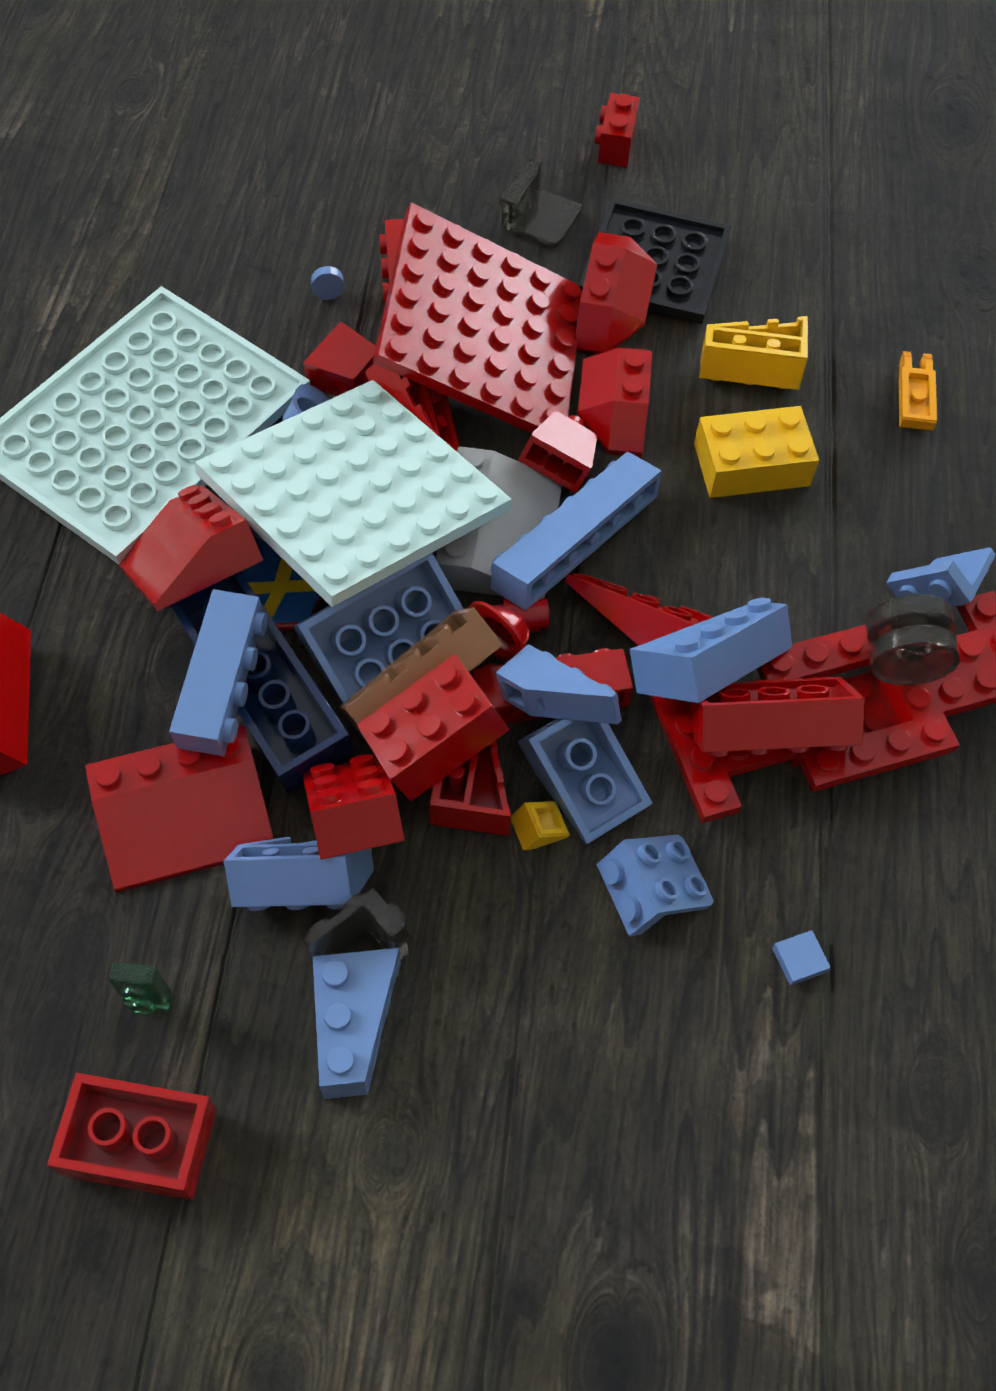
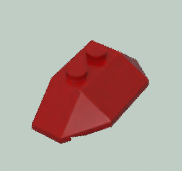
(614, 293)
(616, 398)

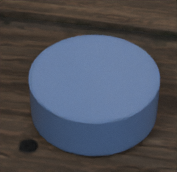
(327, 283)

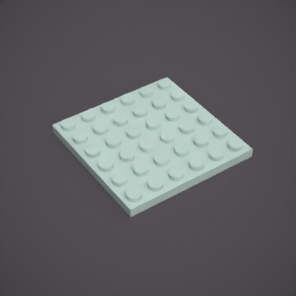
(352, 490)

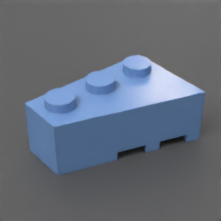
(293, 875)
(351, 1011)

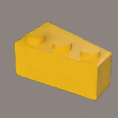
(756, 354)

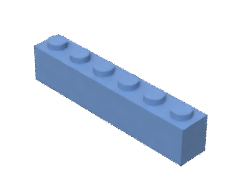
(574, 530)

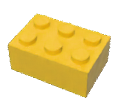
(755, 451)

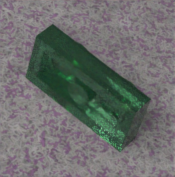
(140, 987)

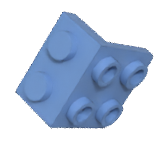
(948, 577)
(653, 880)

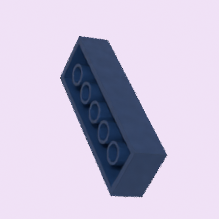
(283, 704)

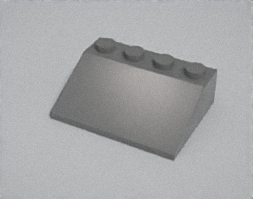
(469, 558)

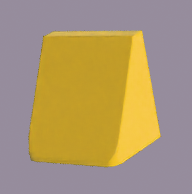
(539, 824)

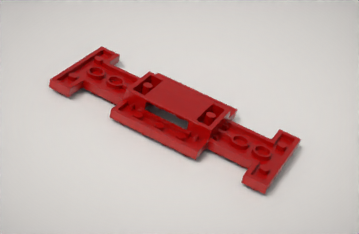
(899, 720)

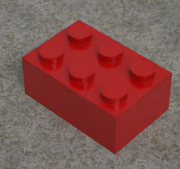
(432, 728)
(352, 806)
(133, 1136)

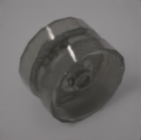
(912, 640)

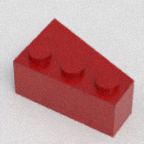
(421, 401)
(473, 796)

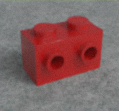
(618, 129)

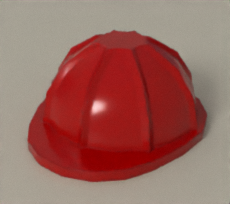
(507, 626)

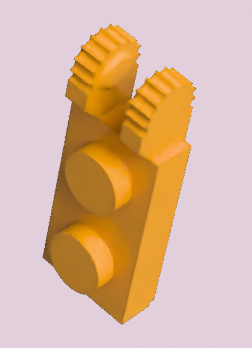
(917, 393)

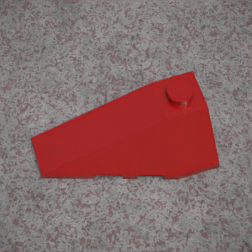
(634, 615)

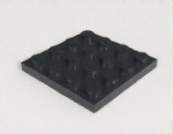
(685, 252)

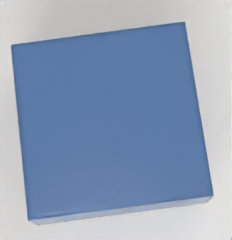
(801, 957)

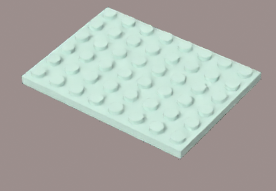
(132, 416)

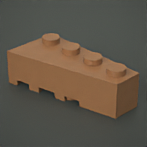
(460, 634)

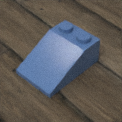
(585, 774)

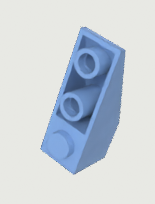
(554, 690)

